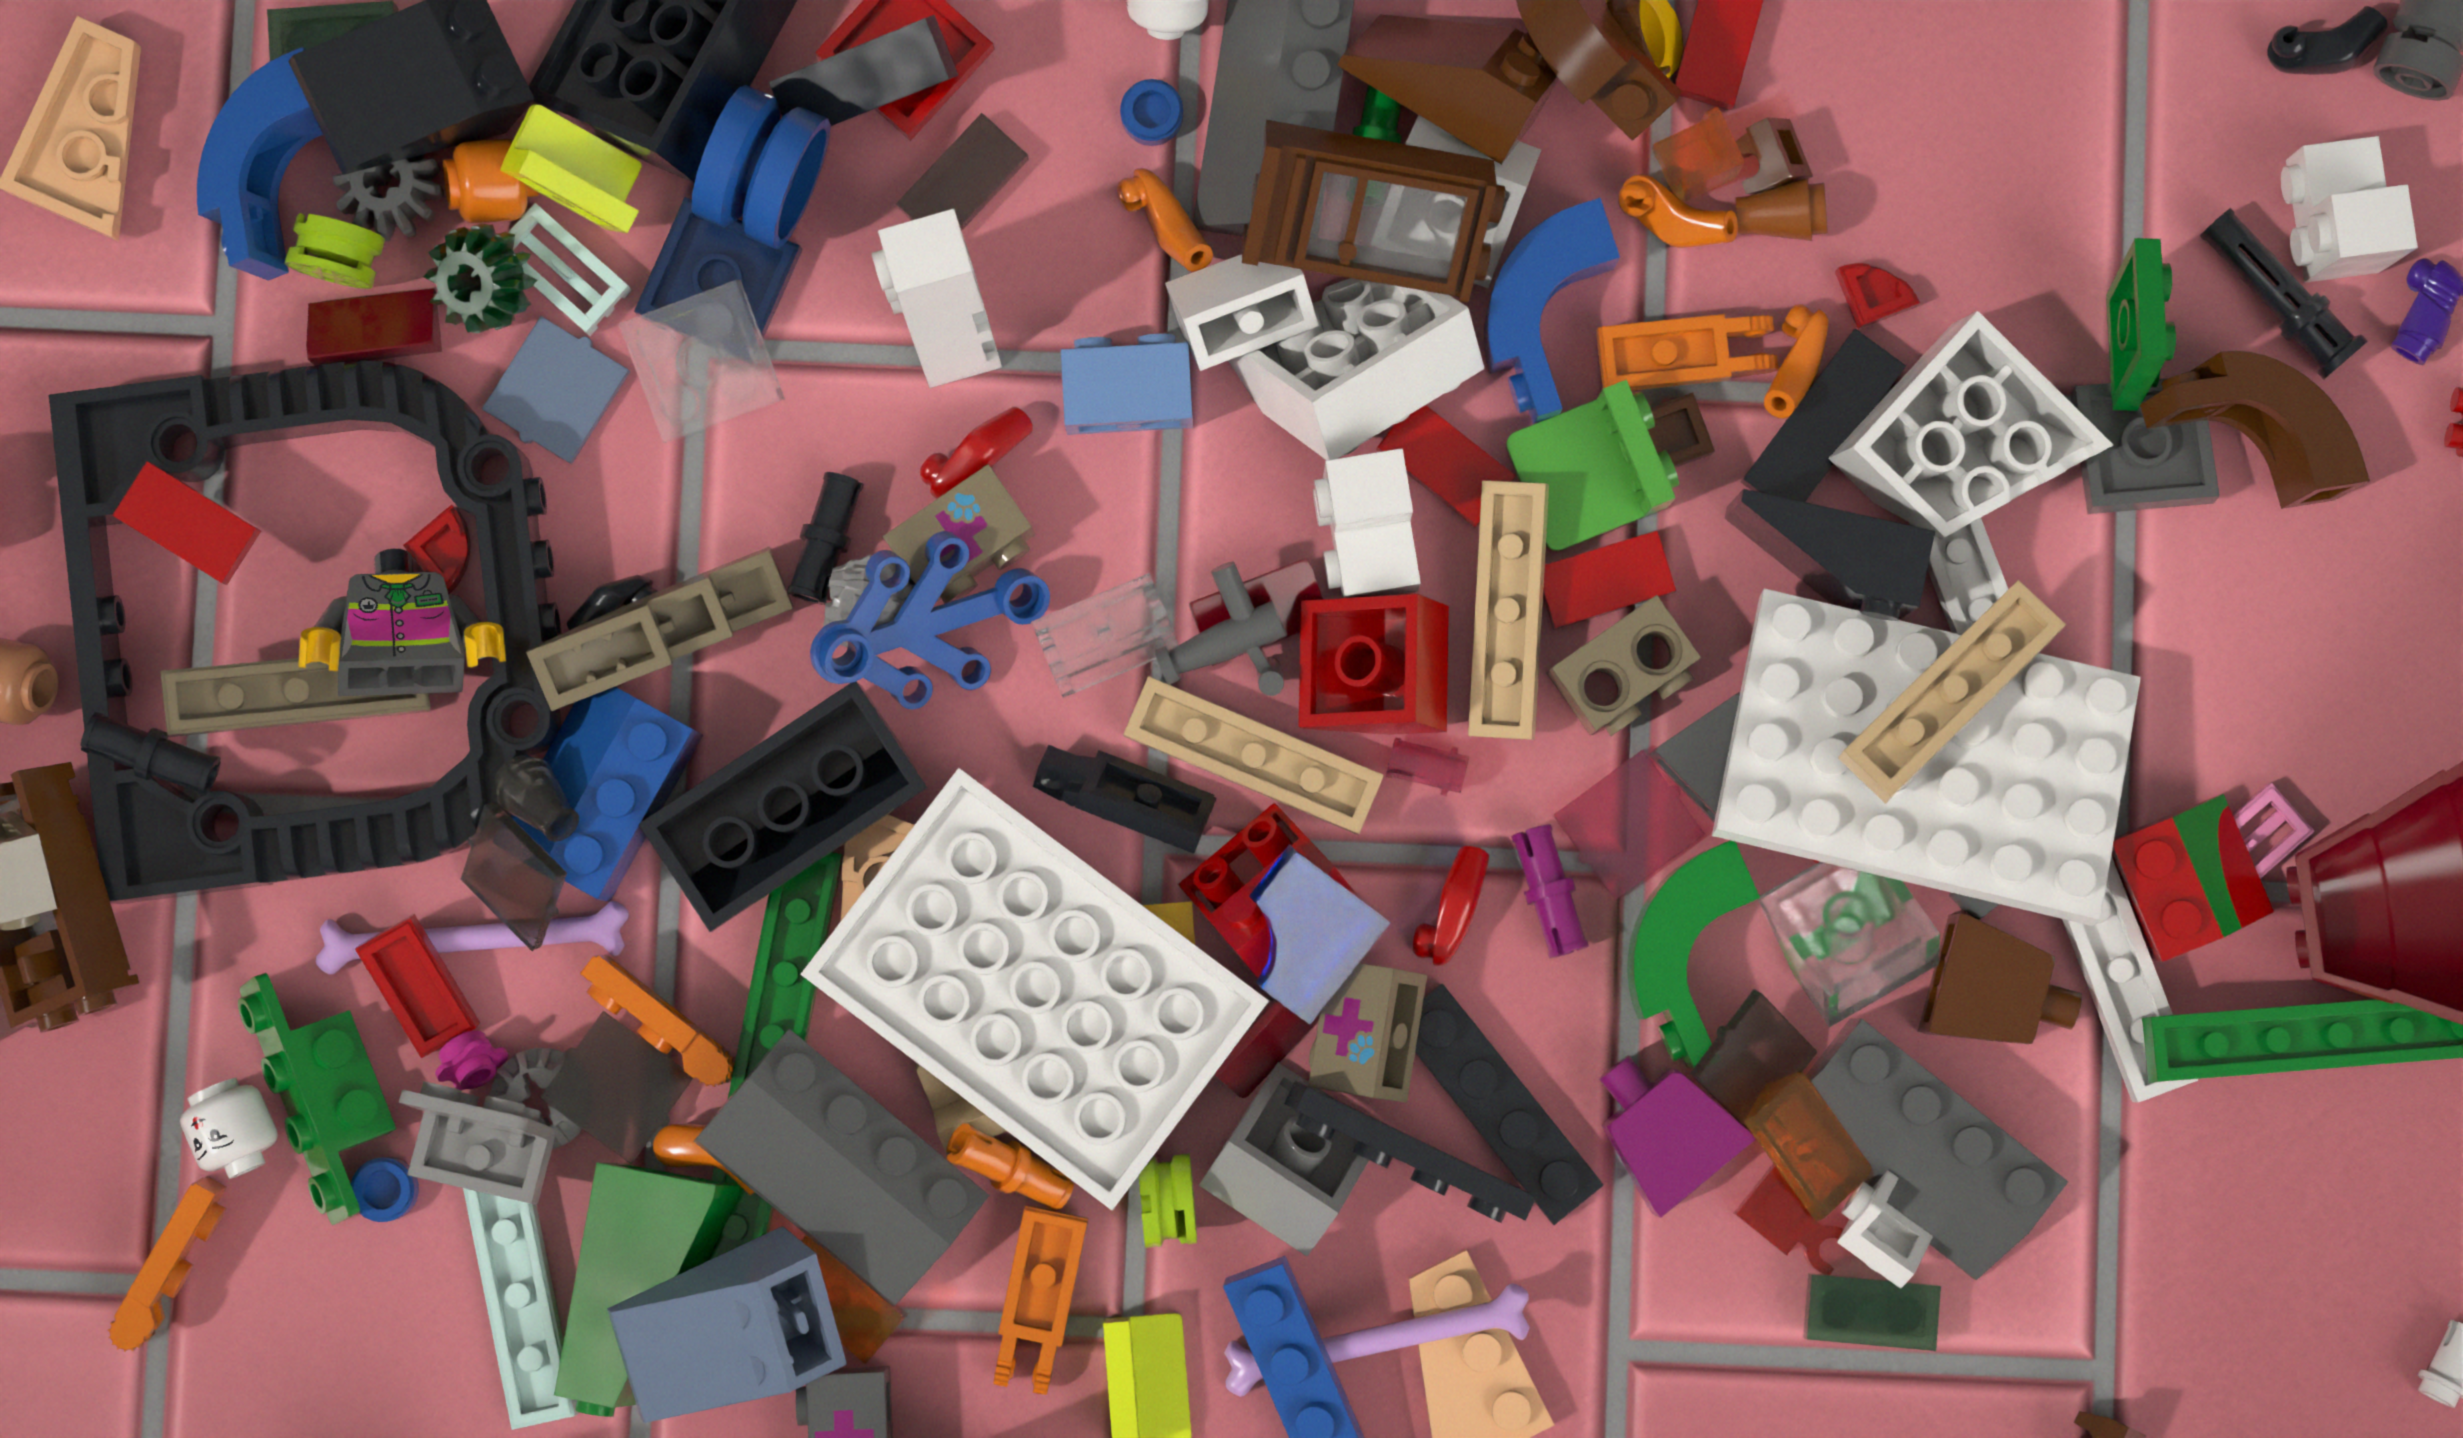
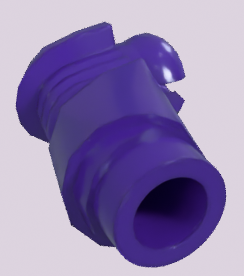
(2431, 312)

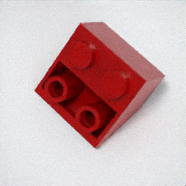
(1226, 879)

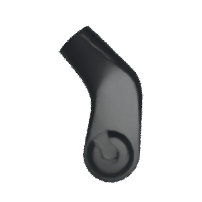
(2328, 50)

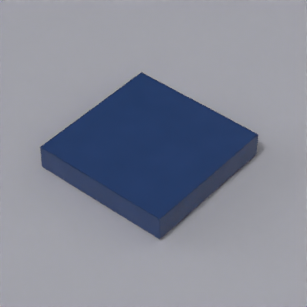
(707, 255)

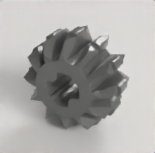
(401, 202)

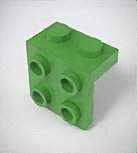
(1596, 466)

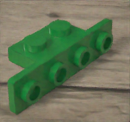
(324, 1088)

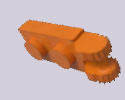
(1680, 351)
(662, 1023)
(166, 1265)
(1040, 1290)

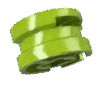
(334, 250)
(1168, 1201)

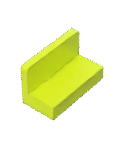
(573, 168)
(1147, 1376)

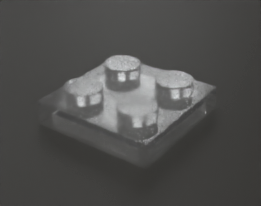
(701, 361)

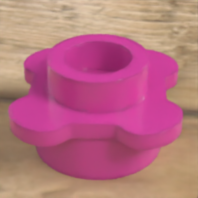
(469, 1060)

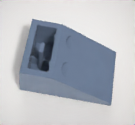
(729, 1330)

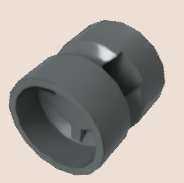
(2426, 51)

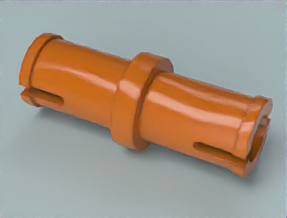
(1009, 1166)

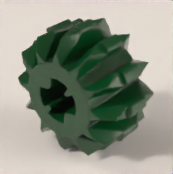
(480, 278)

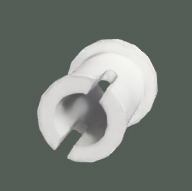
(2445, 1374)

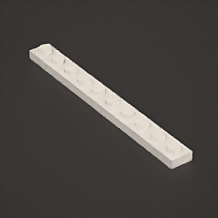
(2112, 950)

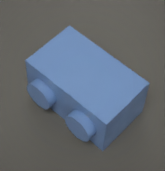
(1126, 385)

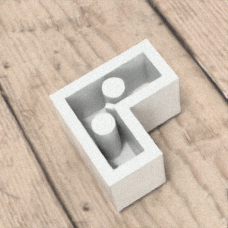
(2345, 211)
(1370, 525)

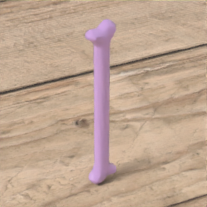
(598, 928)
(1501, 1313)

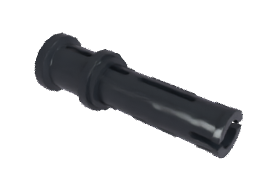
(2226, 237)

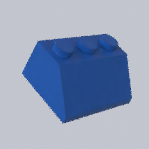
(616, 771)

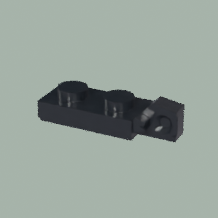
(1127, 795)

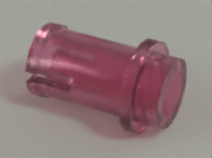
(1428, 765)

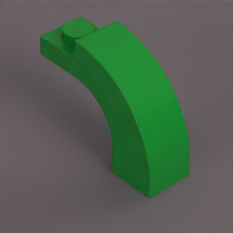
(1665, 933)

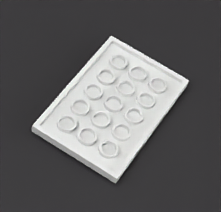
(2001, 814)
(1035, 988)

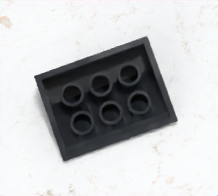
(656, 71)

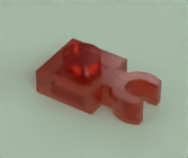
(1783, 1220)

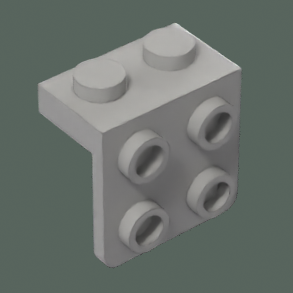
(479, 1148)

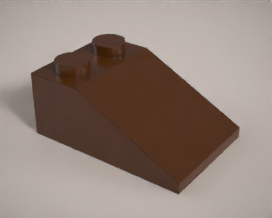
(1460, 76)

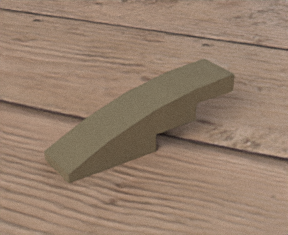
(659, 629)

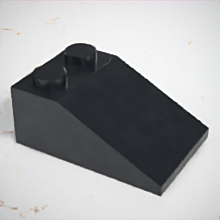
(413, 83)
(1840, 553)

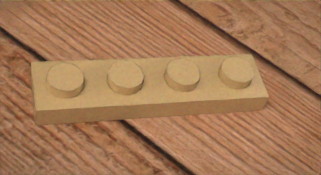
(1508, 610)
(1951, 691)
(1253, 755)

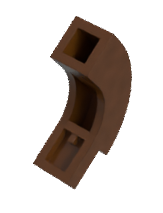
(1599, 61)
(2280, 411)

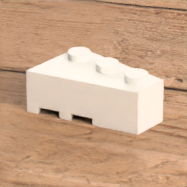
(936, 289)

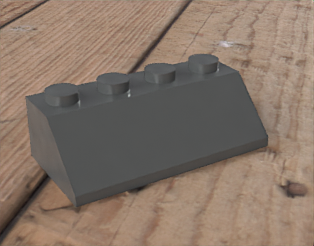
(1272, 66)
(1953, 1164)
(841, 1168)

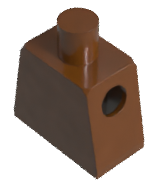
(1993, 987)

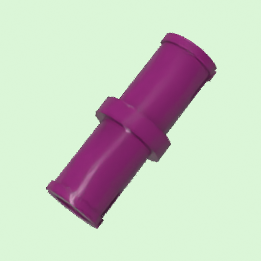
(1550, 891)

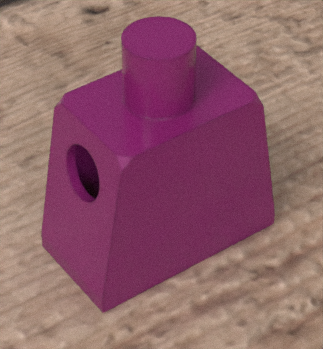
(1668, 1133)

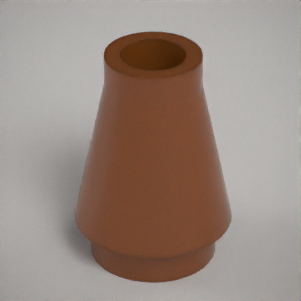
(1784, 211)

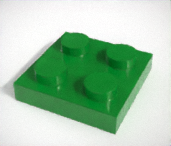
(2137, 323)

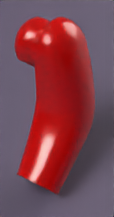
(979, 448)
(1456, 907)

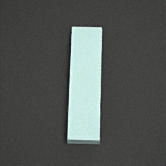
(519, 1306)

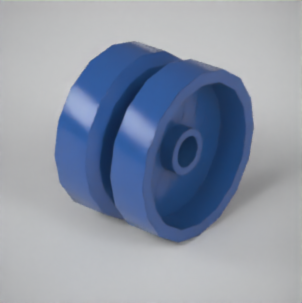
(760, 166)

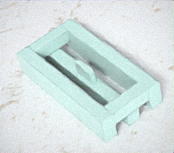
(603, 304)

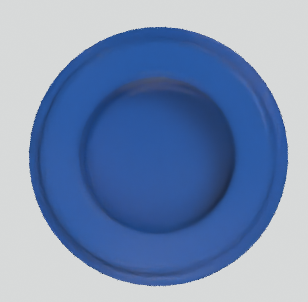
(1151, 112)
(385, 1189)

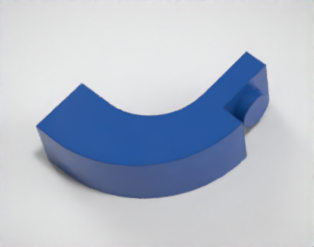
(246, 161)
(1550, 257)

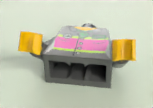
(399, 633)

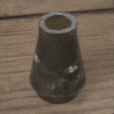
(534, 795)

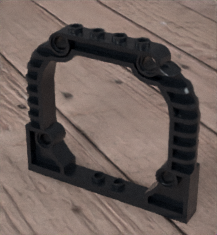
(148, 831)

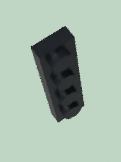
(1502, 1108)
(1432, 1166)

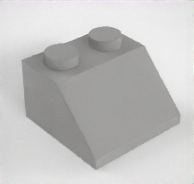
(1282, 1172)

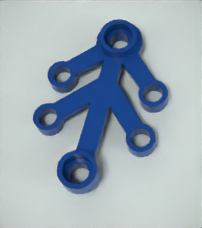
(920, 622)

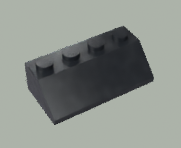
(783, 805)

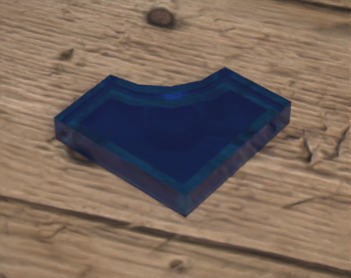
(1315, 933)

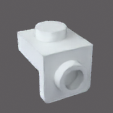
(1881, 1233)

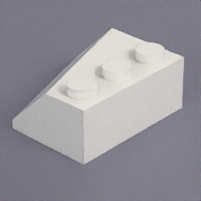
(1364, 366)
(1965, 432)

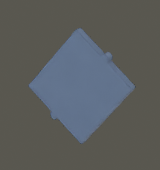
(556, 390)

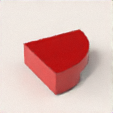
(1874, 293)
(443, 547)

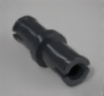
(825, 537)
(150, 753)

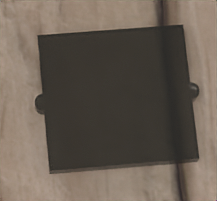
(513, 876)
(1749, 1053)
(616, 1087)

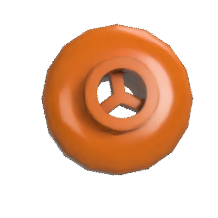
(479, 187)

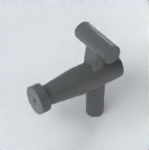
(1242, 633)

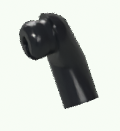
(611, 597)

